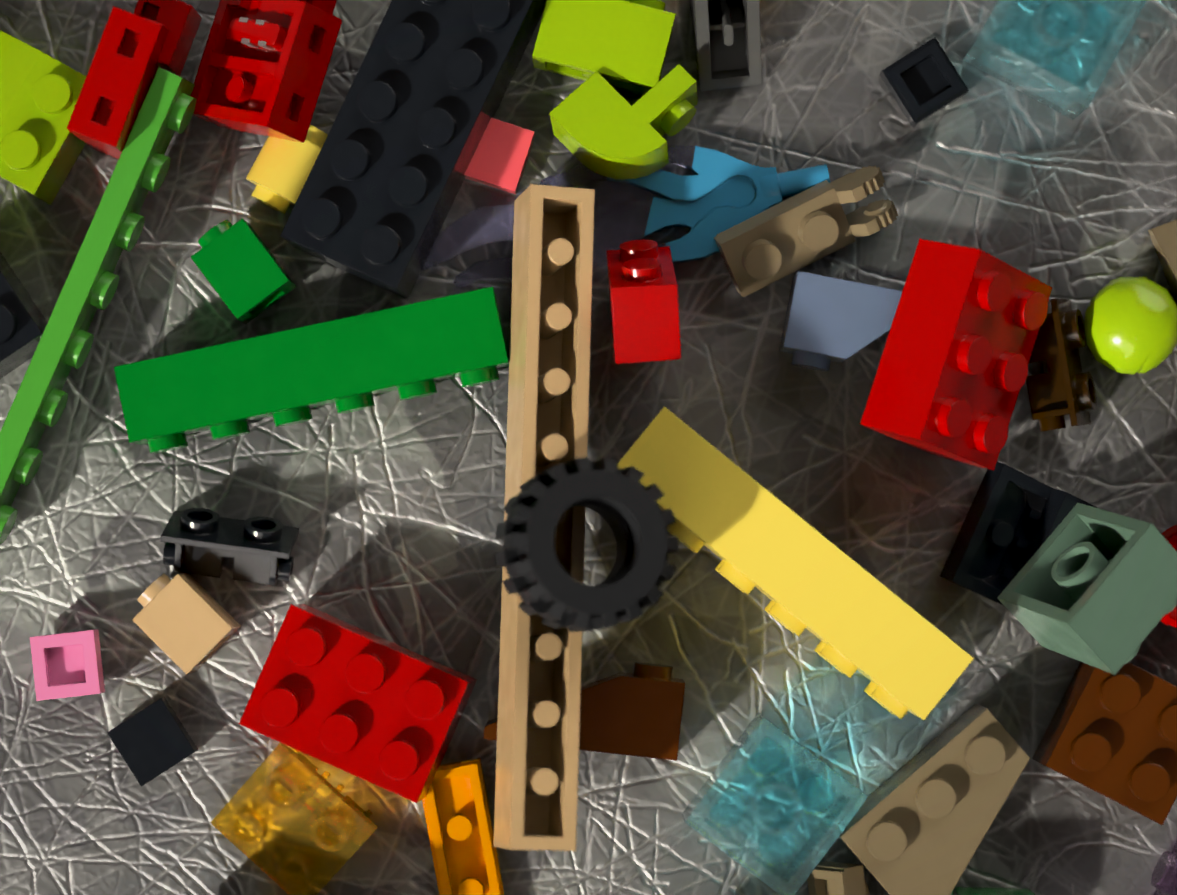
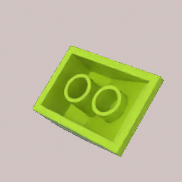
(34, 118)

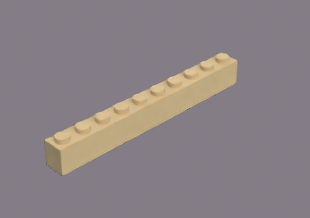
(544, 428)

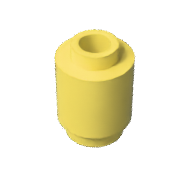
(284, 168)

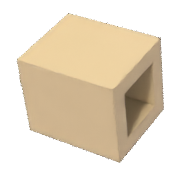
(184, 620)

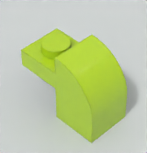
(624, 138)

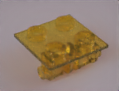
(294, 822)

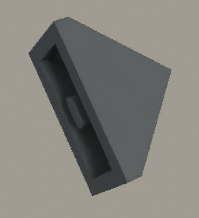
(727, 43)

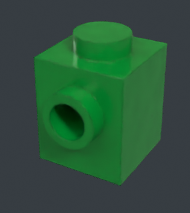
(241, 269)

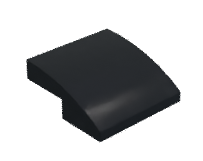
(1004, 530)

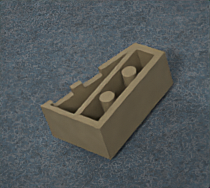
(937, 807)

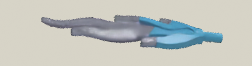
(630, 209)

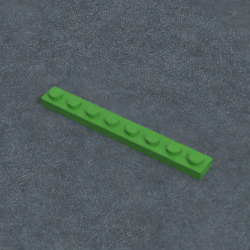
(90, 284)

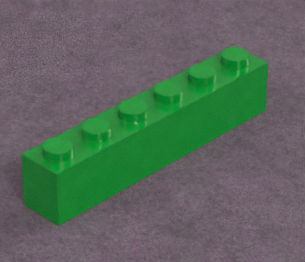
(312, 368)

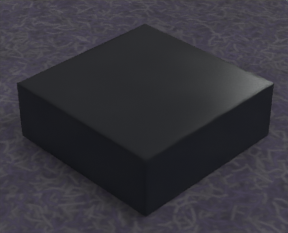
(924, 82)
(152, 741)

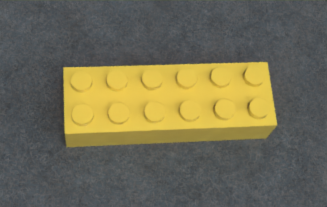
(797, 568)

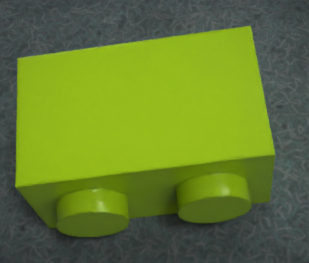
(613, 37)

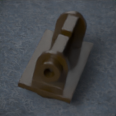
(1065, 386)

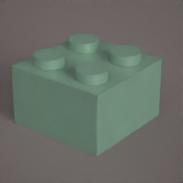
(1095, 587)

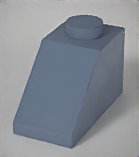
(834, 319)

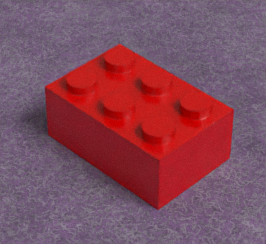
(957, 353)
(357, 702)

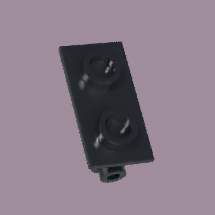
(200, 540)

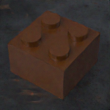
(1117, 737)

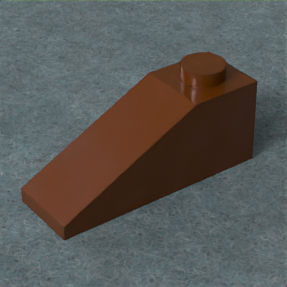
(629, 713)

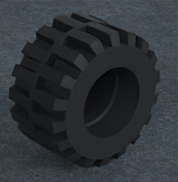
(638, 533)

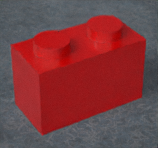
(643, 302)

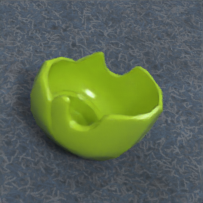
(1131, 325)

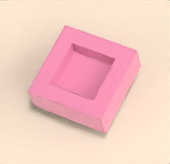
(67, 664)

